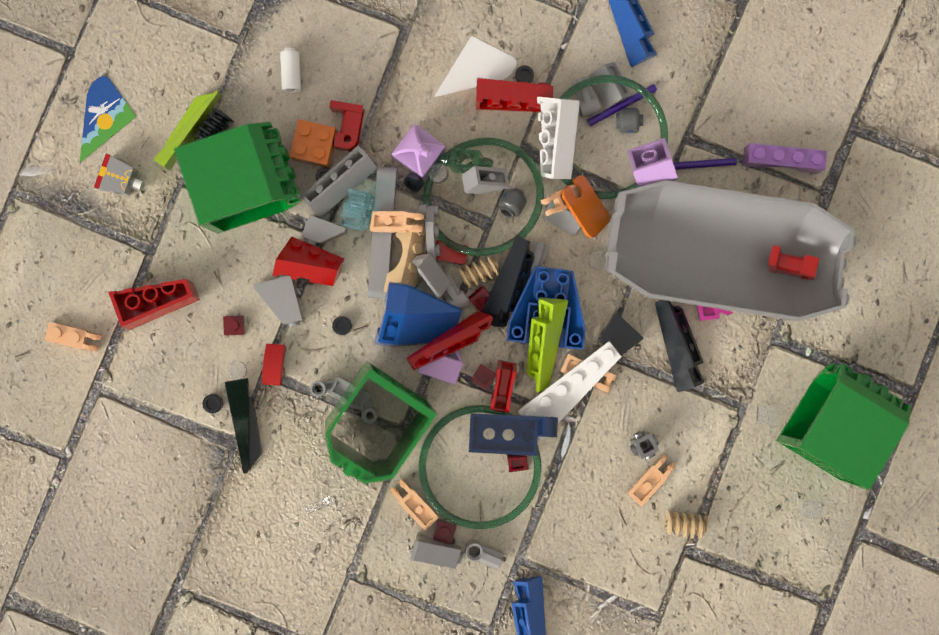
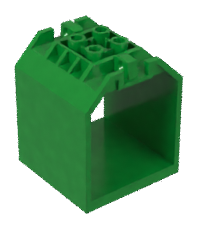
(238, 176)
(846, 425)
(354, 462)

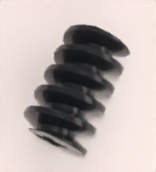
(214, 126)

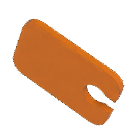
(587, 208)

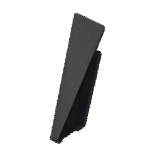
(510, 282)
(680, 346)
(244, 422)

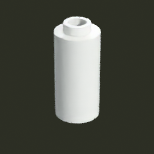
(290, 70)

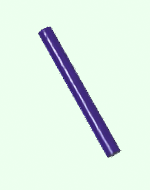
(616, 108)
(705, 163)

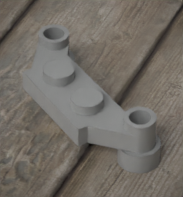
(432, 230)
(338, 387)

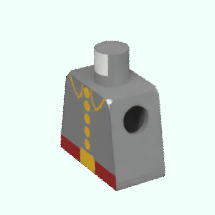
(118, 177)

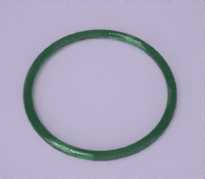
(635, 86)
(533, 219)
(434, 502)

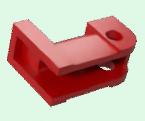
(350, 125)
(792, 265)
(502, 393)

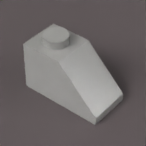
(485, 179)
(321, 231)

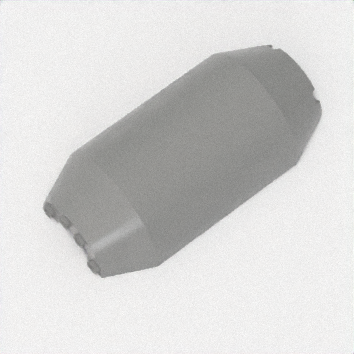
(717, 245)

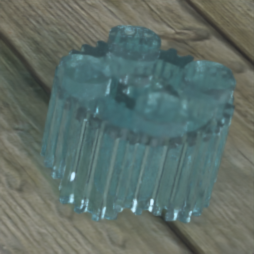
(356, 210)

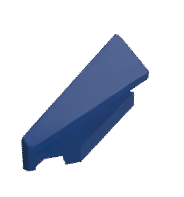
(633, 30)
(529, 607)

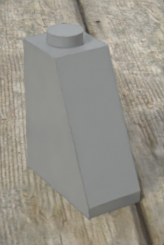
(282, 299)
(436, 552)

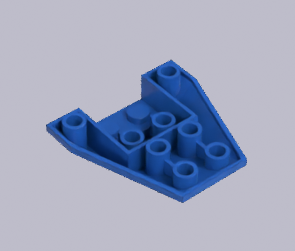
(552, 284)
(413, 317)

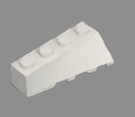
(557, 136)

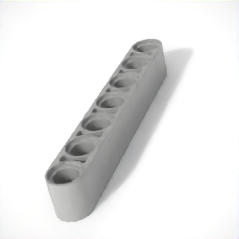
(382, 241)

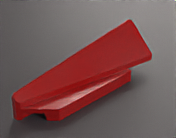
(454, 339)

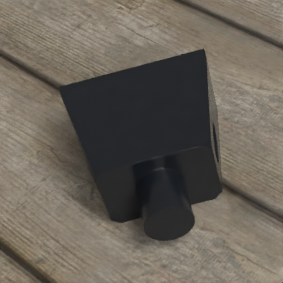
(620, 334)

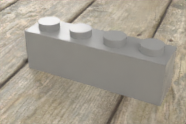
(335, 183)

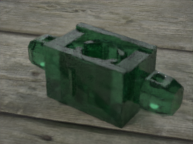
(458, 155)

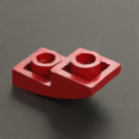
(450, 255)
(273, 364)

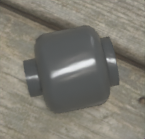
(629, 120)
(512, 202)

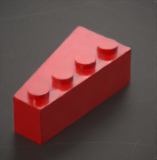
(510, 95)
(150, 302)

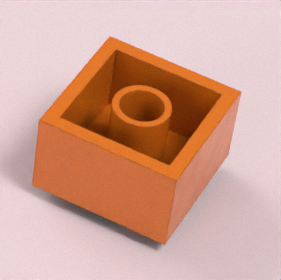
(313, 143)

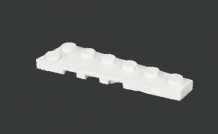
(572, 386)

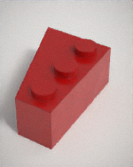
(308, 262)

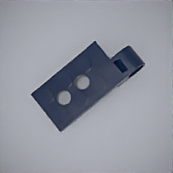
(525, 430)

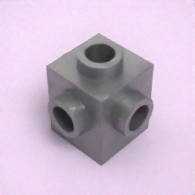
(651, 445)

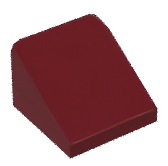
(517, 463)

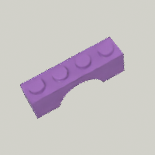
(789, 157)

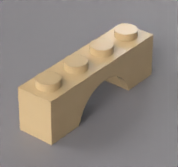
(412, 246)

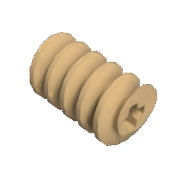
(479, 271)
(686, 524)

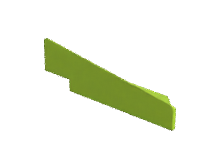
(188, 124)
(544, 340)

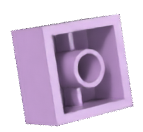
(418, 151)
(652, 163)
(444, 368)

